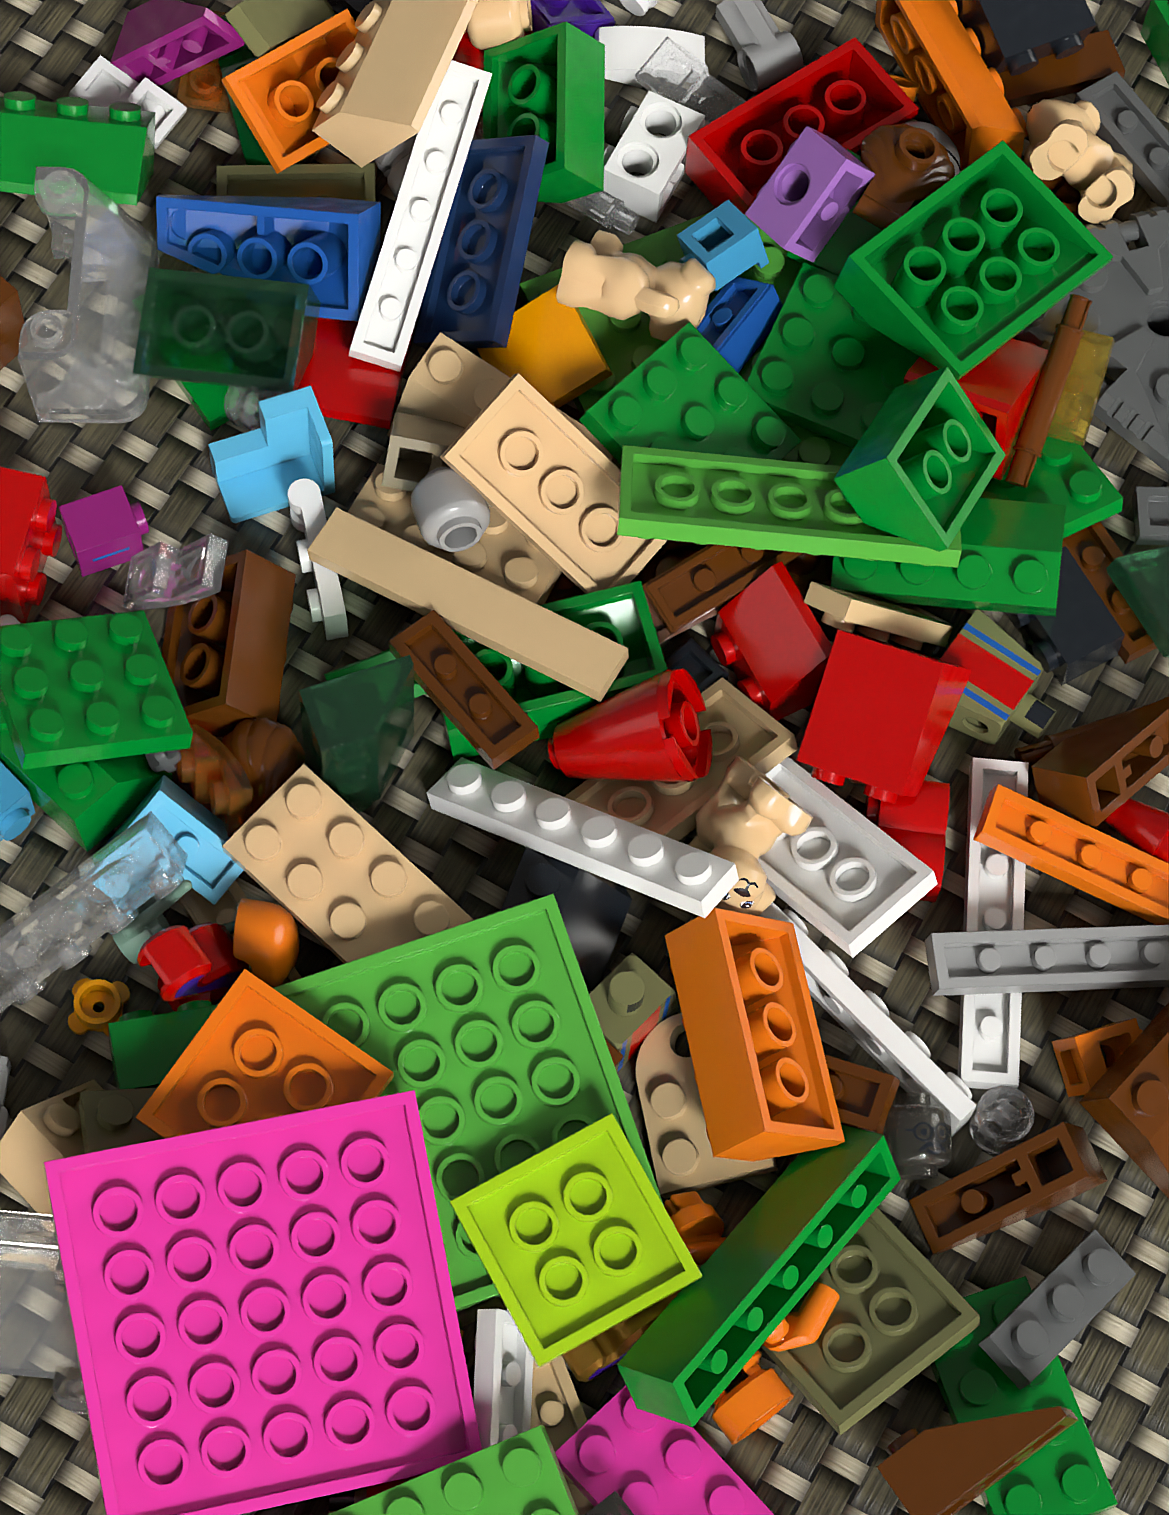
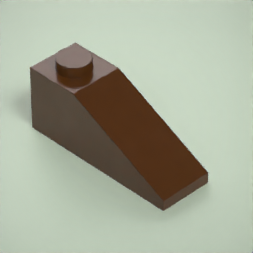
(1104, 765)
(1009, 1187)
(958, 1462)

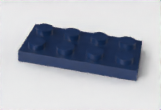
(484, 245)

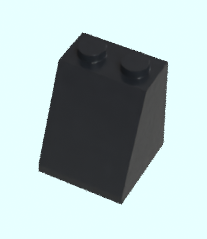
(1022, 31)

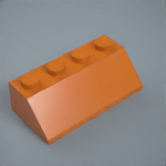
(951, 76)
(753, 1037)

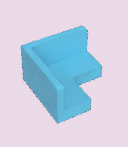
(262, 464)
(196, 832)

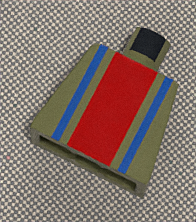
(998, 683)
(631, 1005)

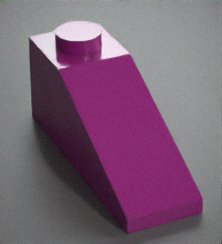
(170, 40)

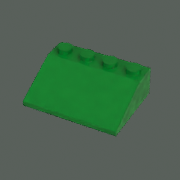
(971, 264)

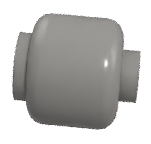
(449, 510)

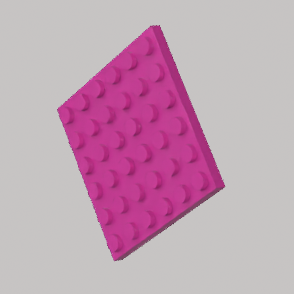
(263, 1311)

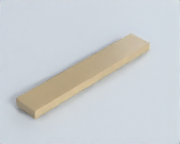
(469, 604)

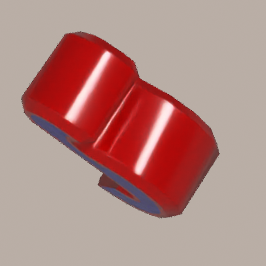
(192, 963)

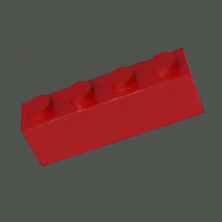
(837, 95)

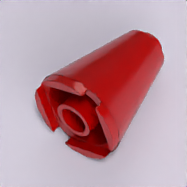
(638, 734)

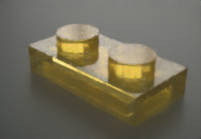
(1082, 389)

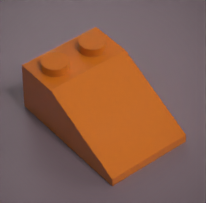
(283, 89)

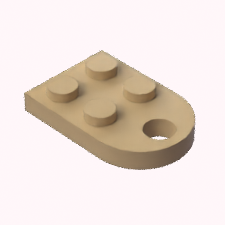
(677, 1120)

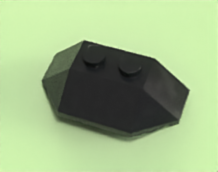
(588, 904)

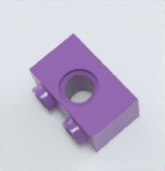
(809, 194)

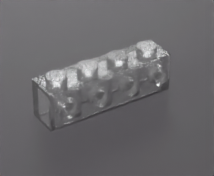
(85, 905)

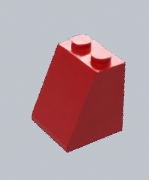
(999, 390)
(880, 716)

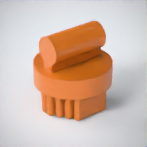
(696, 1223)

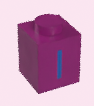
(103, 529)

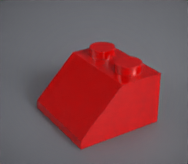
(773, 644)

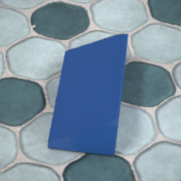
(740, 319)

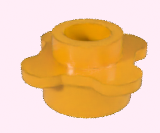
(88, 994)

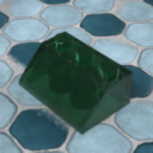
(226, 330)
(359, 729)

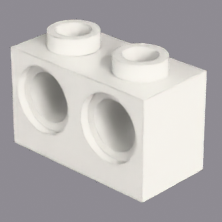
(656, 157)

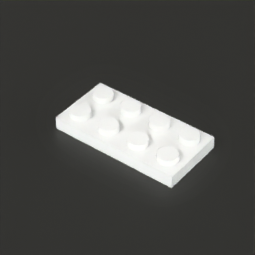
(842, 868)

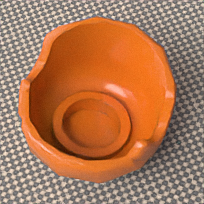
(266, 940)

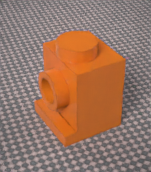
(1082, 1058)

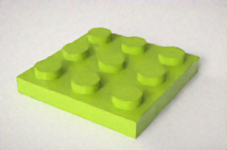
(575, 1240)

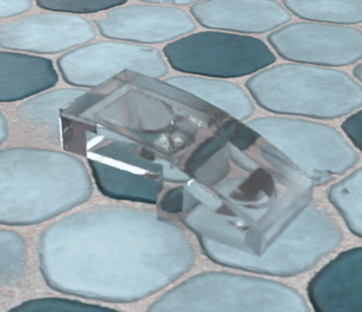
(686, 80)
(175, 576)

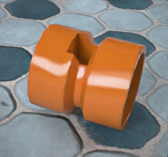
(751, 1401)

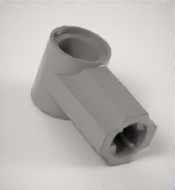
(762, 50)

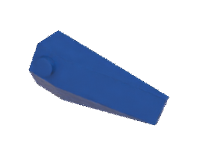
(283, 239)

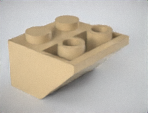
(41, 1135)

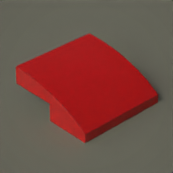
(349, 386)

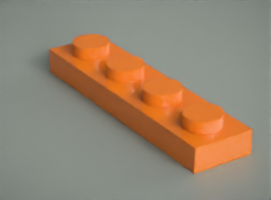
(1075, 854)

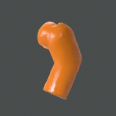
(807, 1323)

